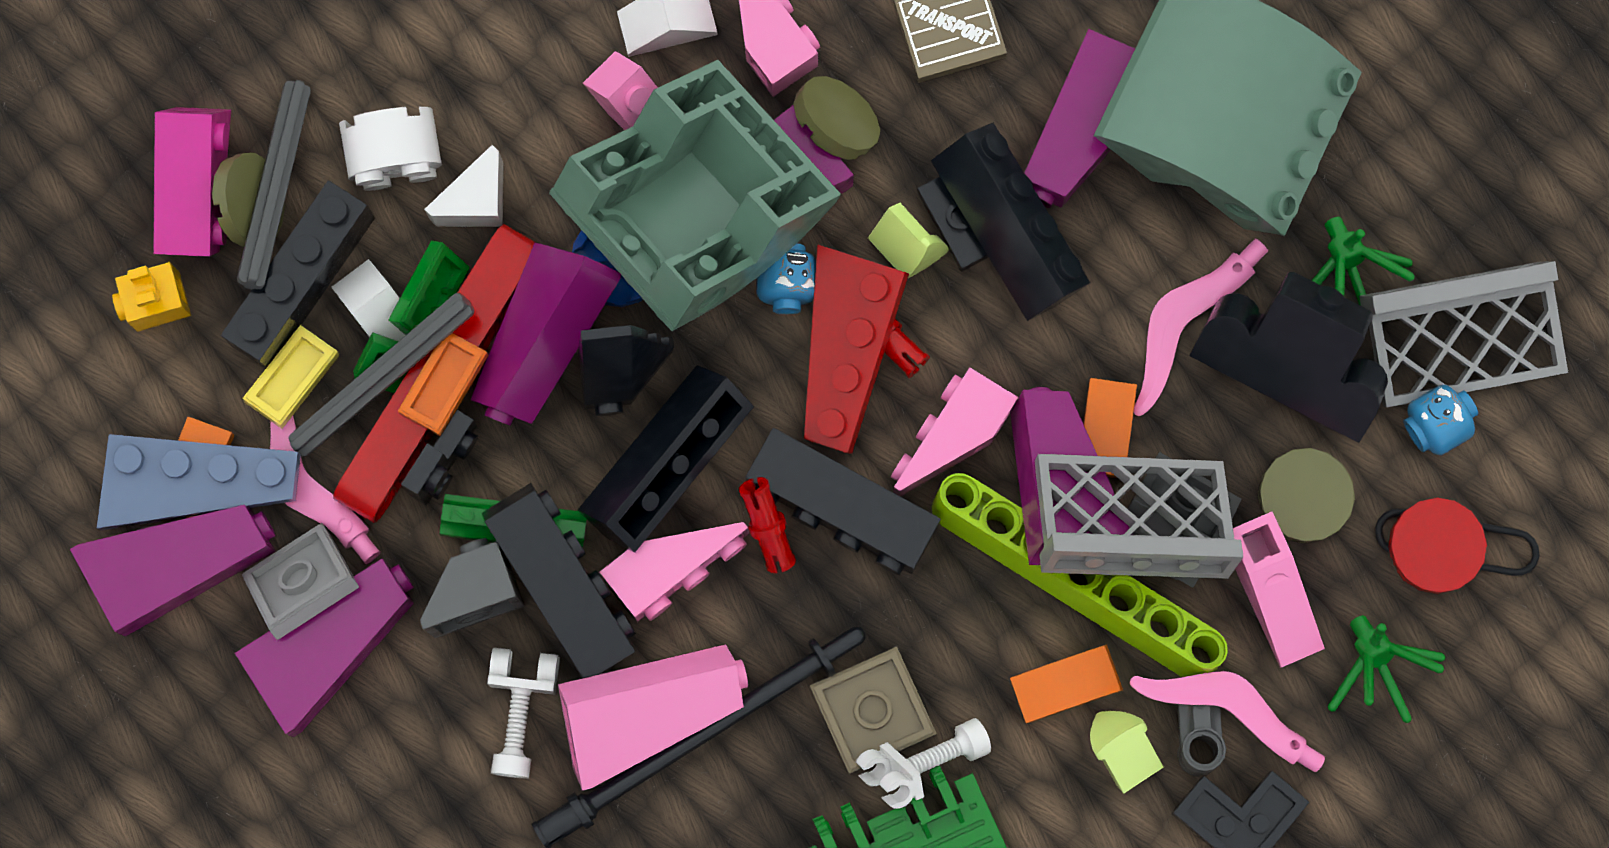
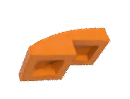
(1066, 683)

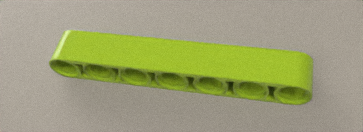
(1090, 599)

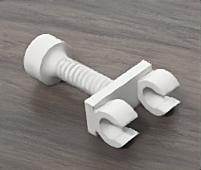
(511, 760)
(896, 771)

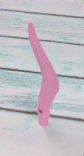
(1181, 307)
(319, 505)
(1241, 700)

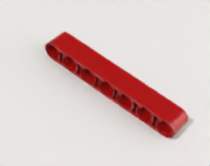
(397, 441)

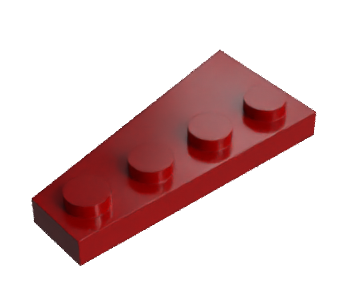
(849, 336)

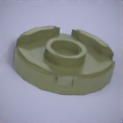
(837, 117)
(236, 191)
(1307, 494)

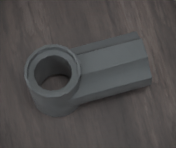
(1200, 724)

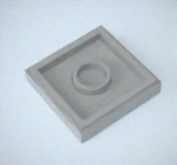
(299, 581)

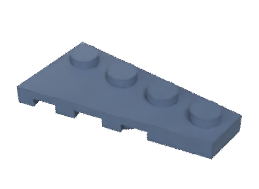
(174, 479)

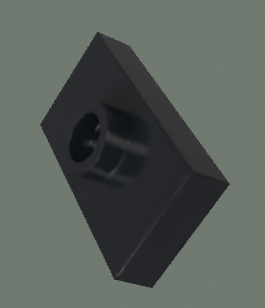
(951, 224)

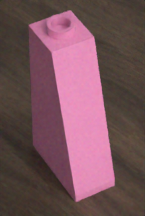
(646, 708)

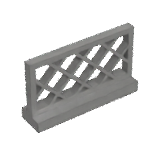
(1470, 292)
(1142, 553)

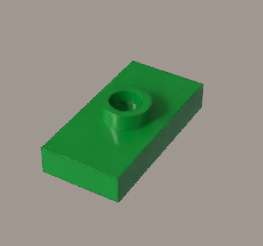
(431, 285)

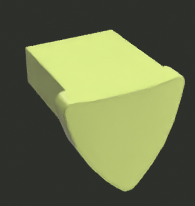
(906, 241)
(1124, 748)

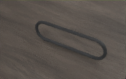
(1487, 527)

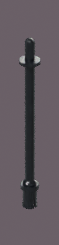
(583, 808)

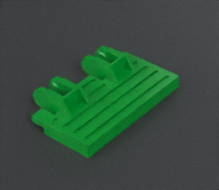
(957, 826)

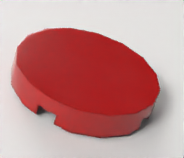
(1437, 545)

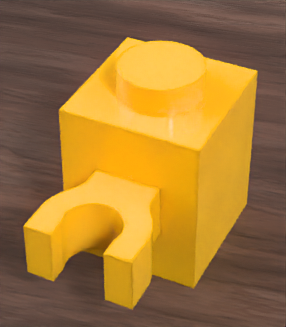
(151, 296)

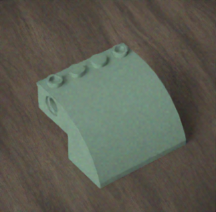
(1230, 106)
(694, 195)

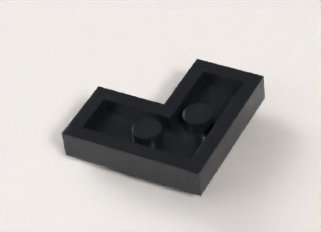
(430, 472)
(1252, 825)

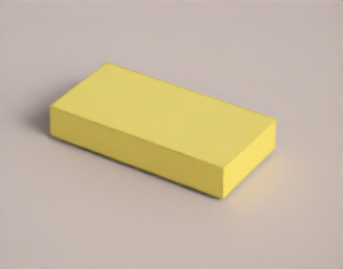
(291, 376)

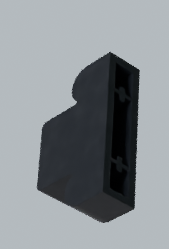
(1299, 353)

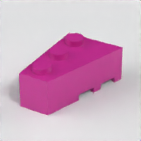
(186, 158)

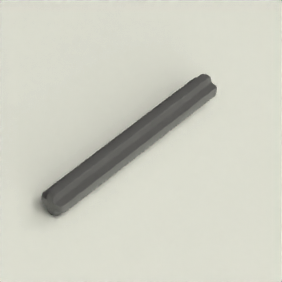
(273, 185)
(381, 374)

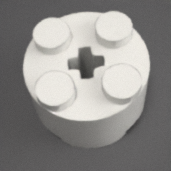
(390, 146)

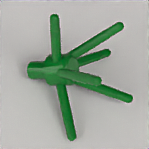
(1348, 252)
(1375, 652)

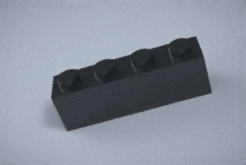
(1010, 221)
(299, 274)
(666, 458)
(844, 502)
(558, 581)

